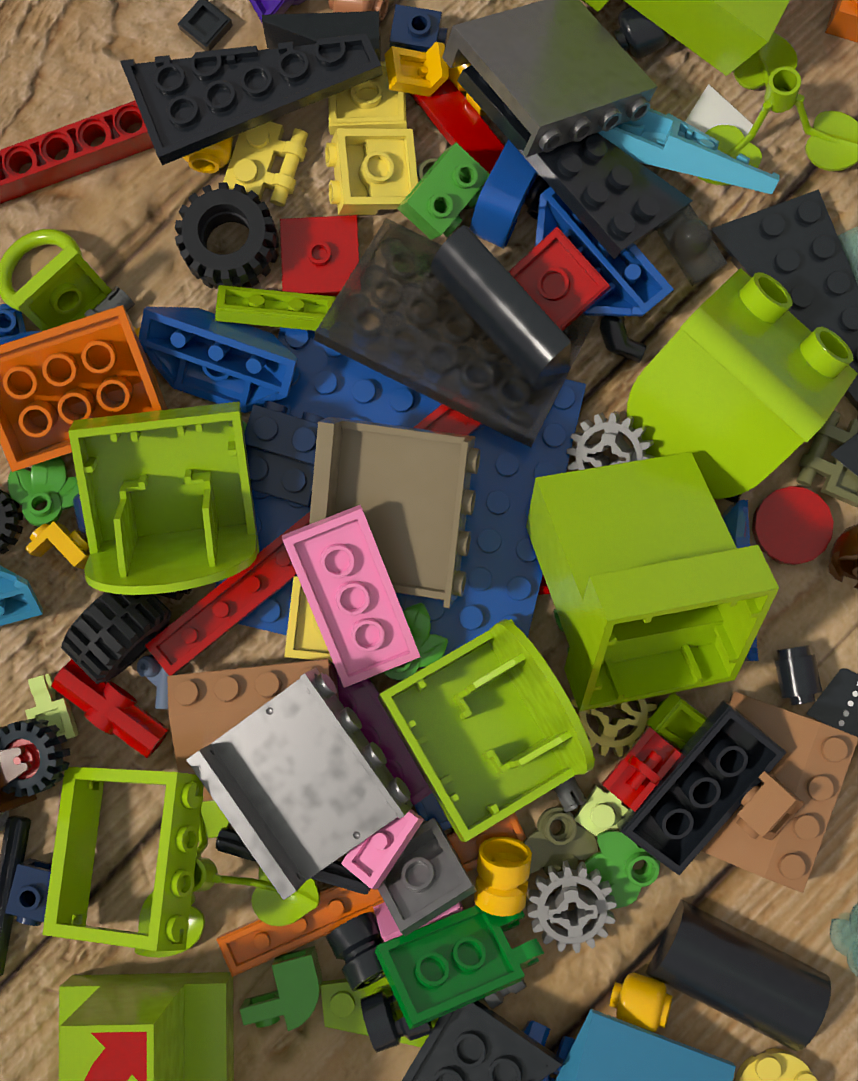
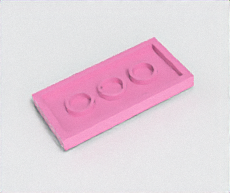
(351, 595)

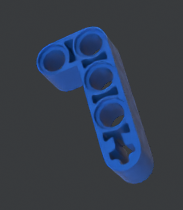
(503, 197)

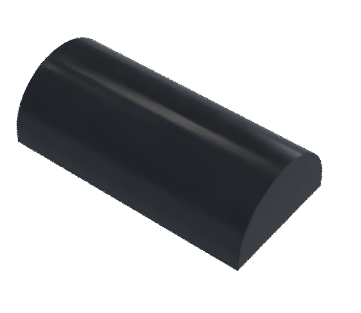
(502, 309)
(702, 788)
(741, 977)

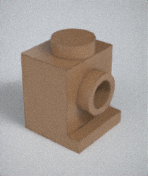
(768, 808)

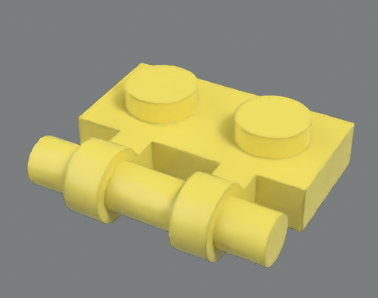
(255, 156)

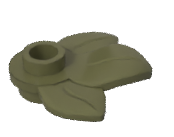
(569, 844)

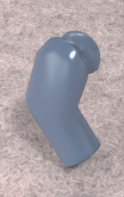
(150, 668)

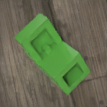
(297, 992)

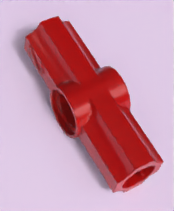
(111, 709)

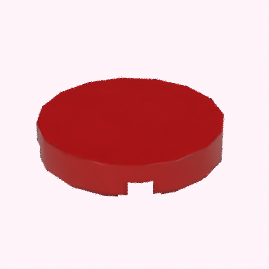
(792, 525)

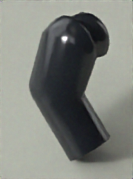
(617, 340)

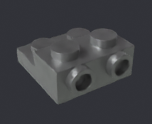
(425, 879)

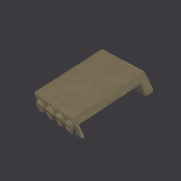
(411, 494)

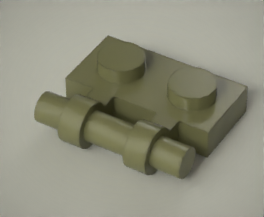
(839, 481)

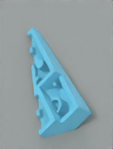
(680, 147)

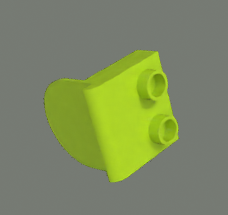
(740, 385)
(165, 498)
(489, 728)

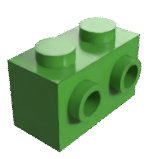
(444, 192)

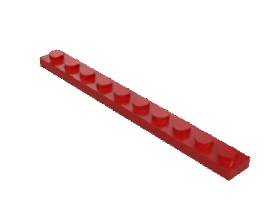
(253, 586)

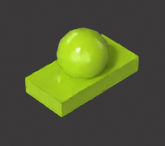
(676, 720)

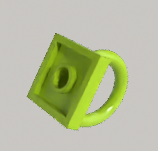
(60, 289)

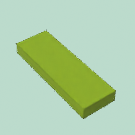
(271, 307)

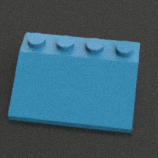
(624, 1052)

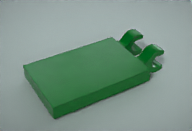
(454, 963)

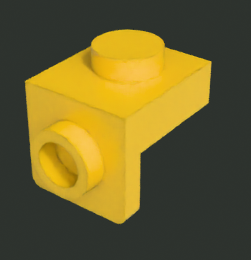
(415, 70)
(70, 544)

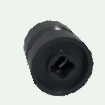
(356, 945)
(382, 1022)

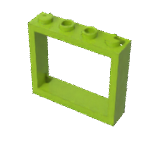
(75, 856)

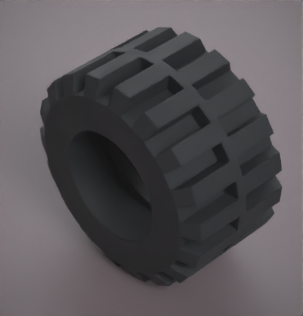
(213, 210)
(114, 633)

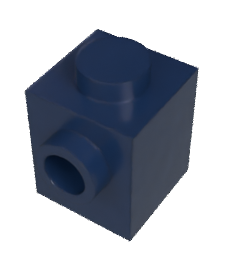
(417, 28)
(30, 892)

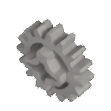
(611, 438)
(553, 908)

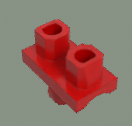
(641, 769)

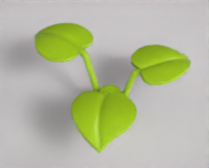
(833, 135)
(265, 898)

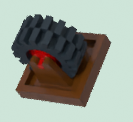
(29, 761)

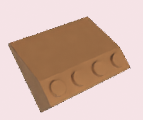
(213, 702)
(810, 769)

